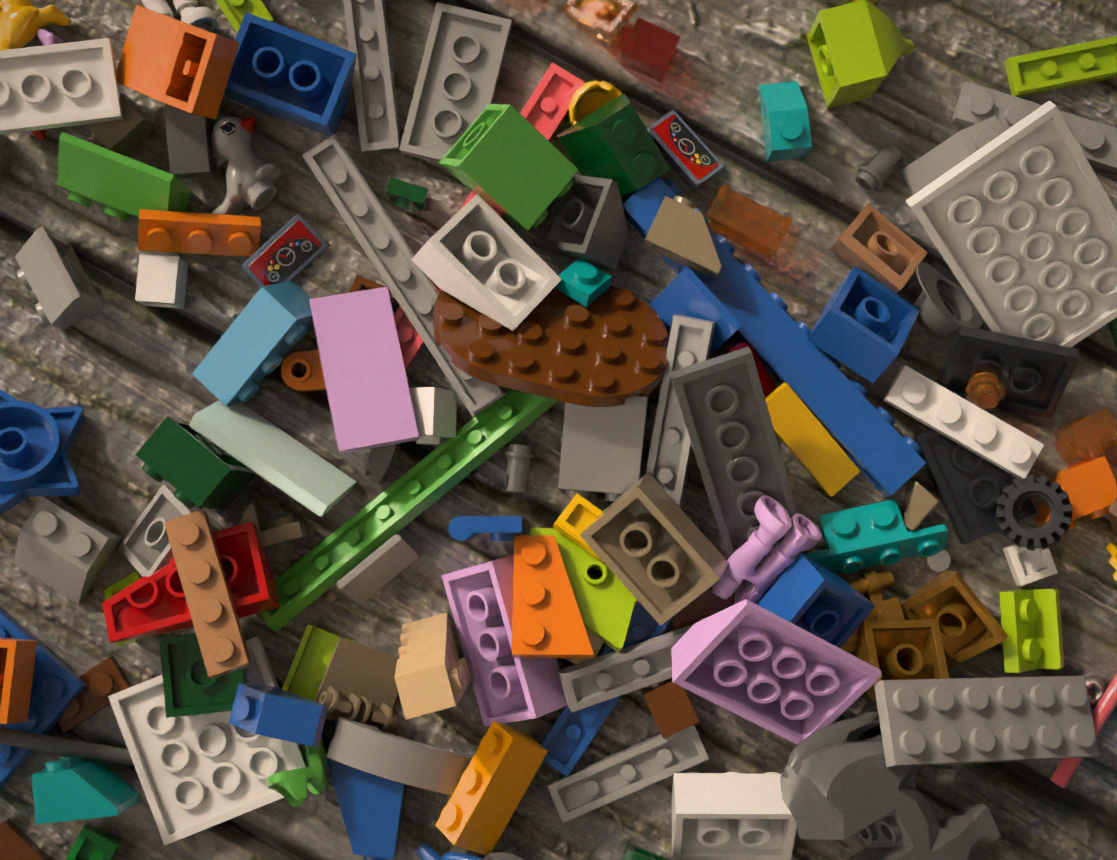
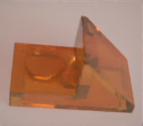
(603, 17)

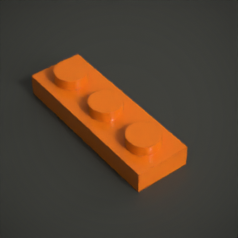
(198, 233)

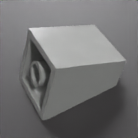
(950, 153)
(602, 448)

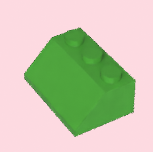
(116, 181)

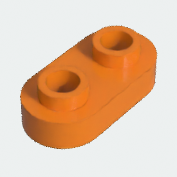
(312, 380)

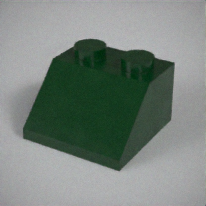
(614, 146)

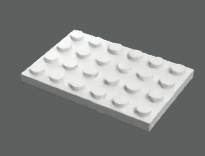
(1028, 232)

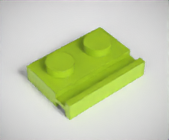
(311, 661)

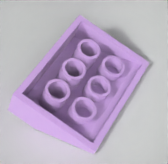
(769, 670)

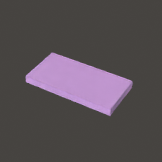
(363, 370)

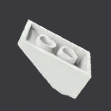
(486, 265)

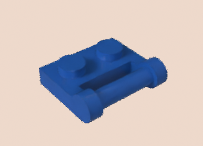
(500, 527)

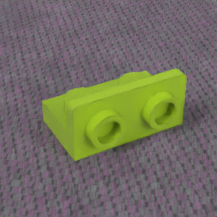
(1033, 630)

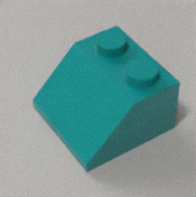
(79, 790)

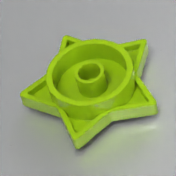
(603, 602)

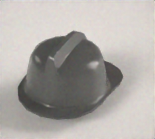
(943, 303)

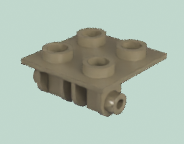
(360, 685)

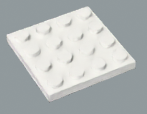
(200, 764)

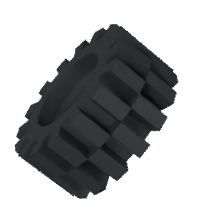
(1034, 488)

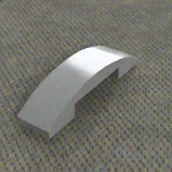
(397, 757)

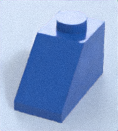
(278, 714)

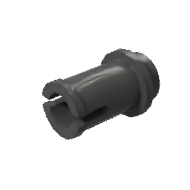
(875, 173)
(518, 467)

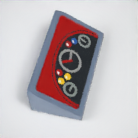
(684, 150)
(285, 253)

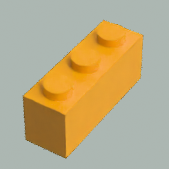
(491, 788)

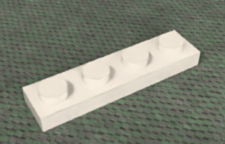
(963, 422)

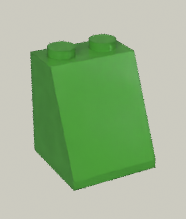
(510, 165)

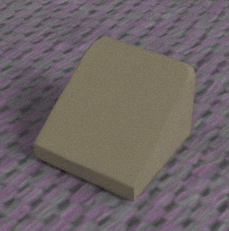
(917, 505)

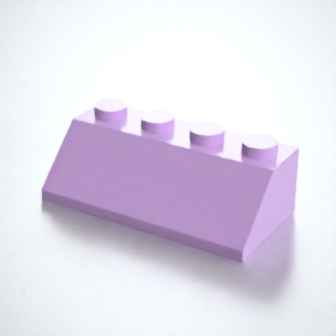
(483, 614)

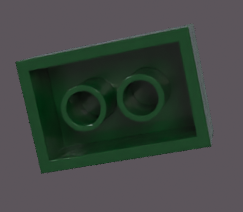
(193, 465)

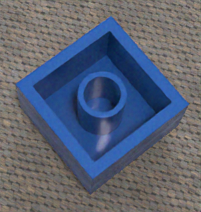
(864, 325)

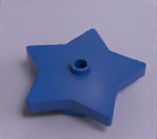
(36, 450)

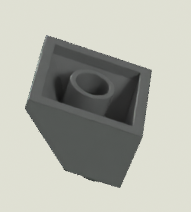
(586, 223)

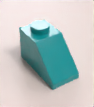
(784, 121)

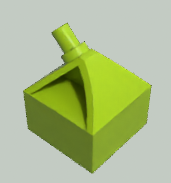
(854, 51)

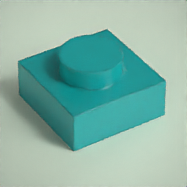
(583, 282)

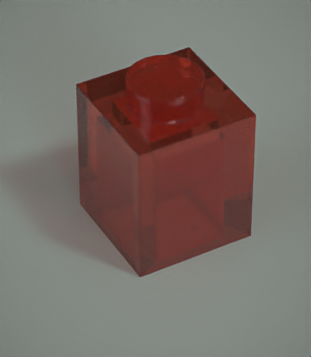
(648, 49)

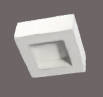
(1028, 564)

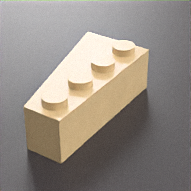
(429, 667)

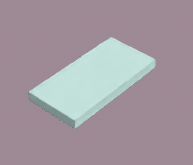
(273, 455)

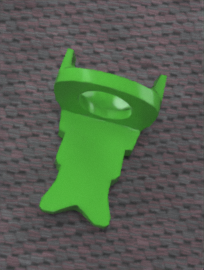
(295, 782)

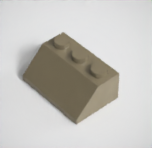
(655, 549)

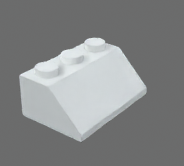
(730, 817)

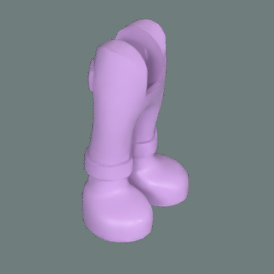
(775, 523)

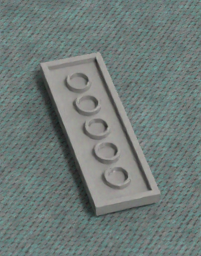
(984, 720)

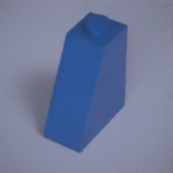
(370, 810)

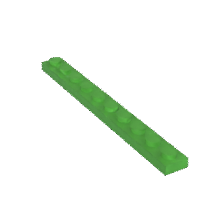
(403, 502)

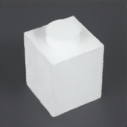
(161, 280)
(434, 413)

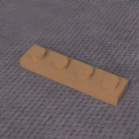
(207, 594)

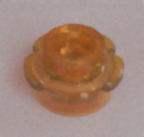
(985, 383)

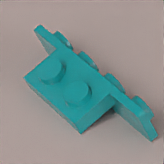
(873, 537)

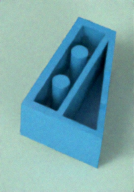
(256, 342)

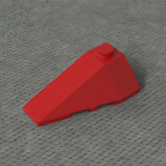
(159, 603)

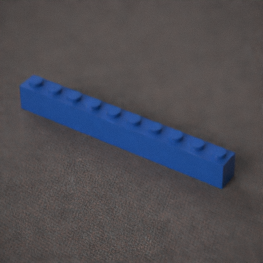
(790, 358)

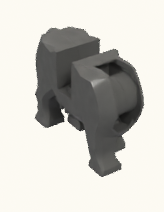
(842, 787)

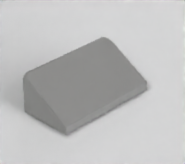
(378, 569)

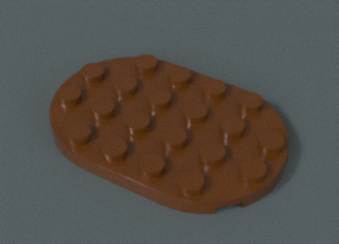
(561, 348)

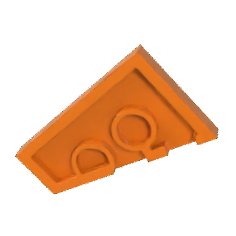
(544, 605)

